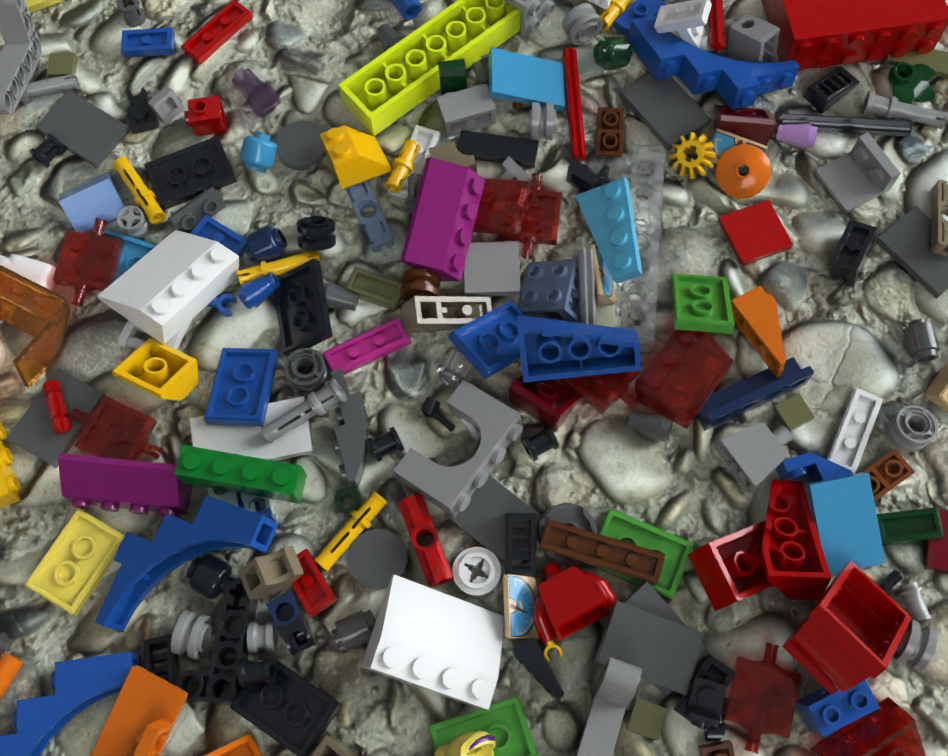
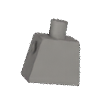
(752, 39)
(754, 453)

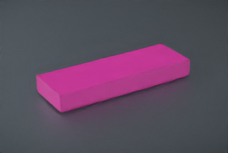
(367, 347)

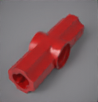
(431, 557)

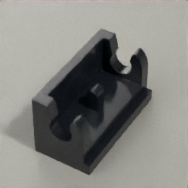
(852, 251)

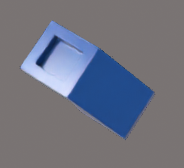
(811, 464)

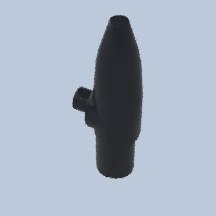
(890, 581)

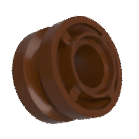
(419, 283)

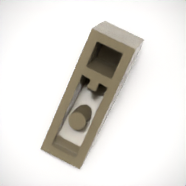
(442, 312)

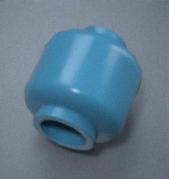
(258, 152)

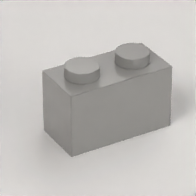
(466, 109)

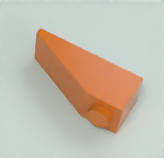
(758, 320)

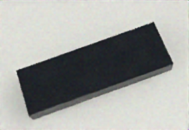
(498, 148)

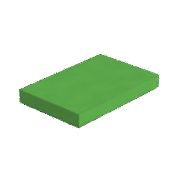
(701, 303)
(644, 535)
(503, 721)

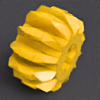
(702, 150)

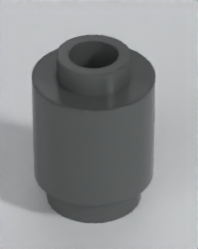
(921, 341)
(354, 629)

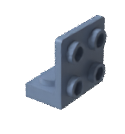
(551, 288)

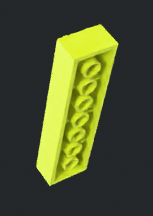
(410, 70)

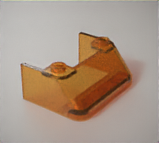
(38, 314)

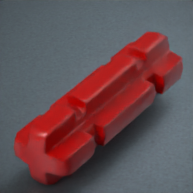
(56, 407)

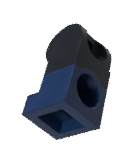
(291, 623)

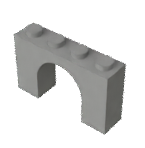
(453, 486)

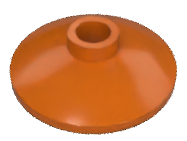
(743, 186)

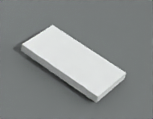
(250, 440)

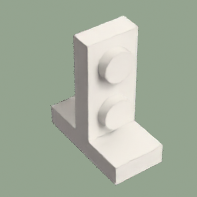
(688, 20)

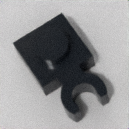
(140, 114)

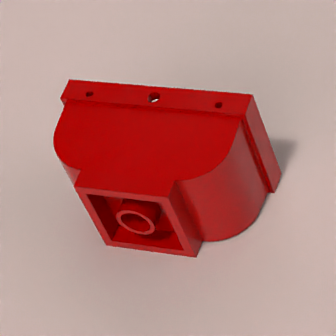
(848, 632)

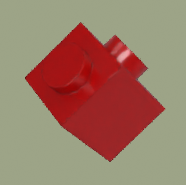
(206, 116)

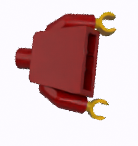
(569, 603)

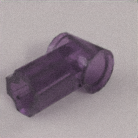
(259, 96)

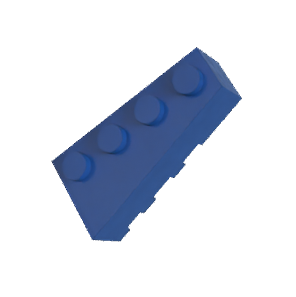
(574, 349)

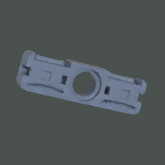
(374, 226)

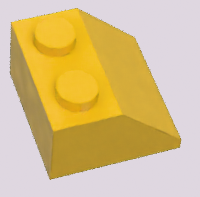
(353, 155)
(160, 371)

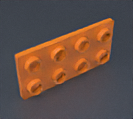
(141, 716)

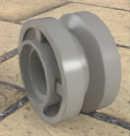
(582, 24)
(542, 121)
(920, 420)
(191, 634)
(916, 646)

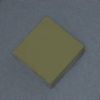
(61, 64)
(793, 412)
(646, 719)

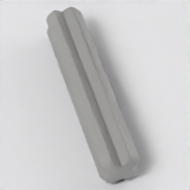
(586, 284)

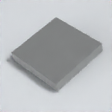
(492, 269)

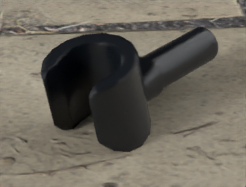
(430, 410)
(714, 733)

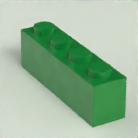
(241, 474)

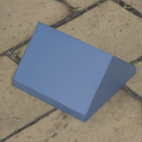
(90, 201)

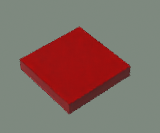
(755, 232)

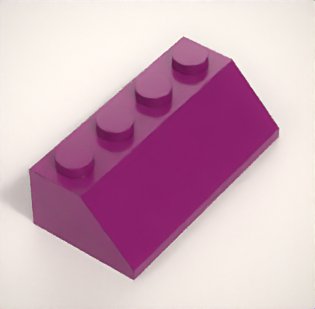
(443, 219)
(123, 484)

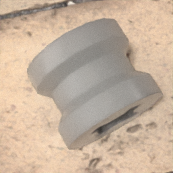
(126, 218)
(262, 637)

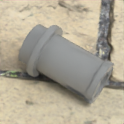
(914, 601)

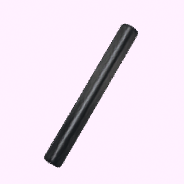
(850, 124)

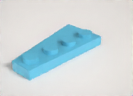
(612, 224)

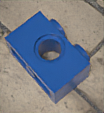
(829, 713)

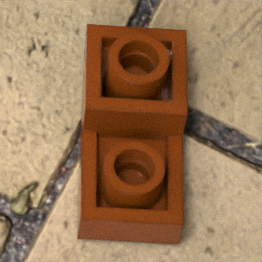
(888, 473)

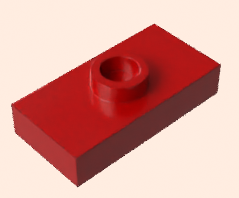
(312, 586)

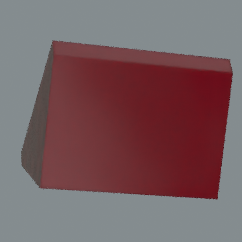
(745, 122)
(544, 400)

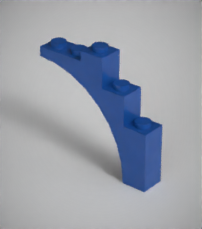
(702, 71)
(177, 541)
(76, 687)

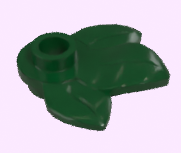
(913, 83)

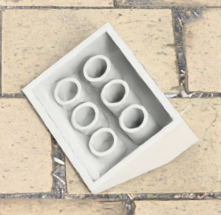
(172, 284)
(436, 643)

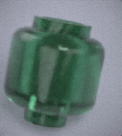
(613, 52)

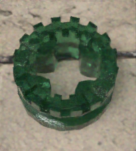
(342, 493)

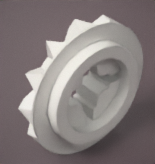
(473, 557)

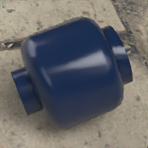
(266, 244)

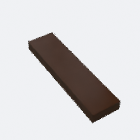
(601, 551)

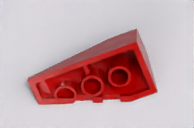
(792, 544)

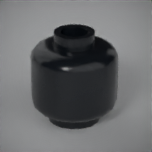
(209, 576)

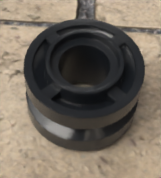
(316, 233)

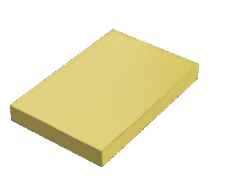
(76, 562)

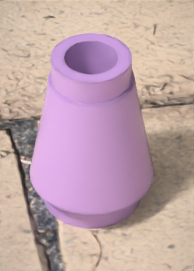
(798, 135)

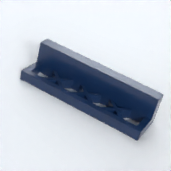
(752, 393)

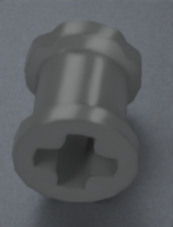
(133, 14)

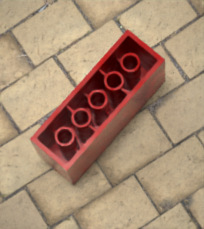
(854, 30)

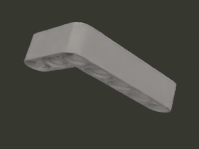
(19, 53)
(612, 695)

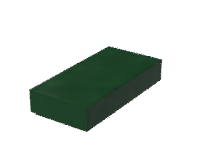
(452, 75)
(910, 526)

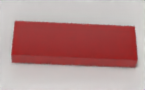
(216, 32)

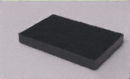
(188, 171)
(302, 308)
(288, 710)

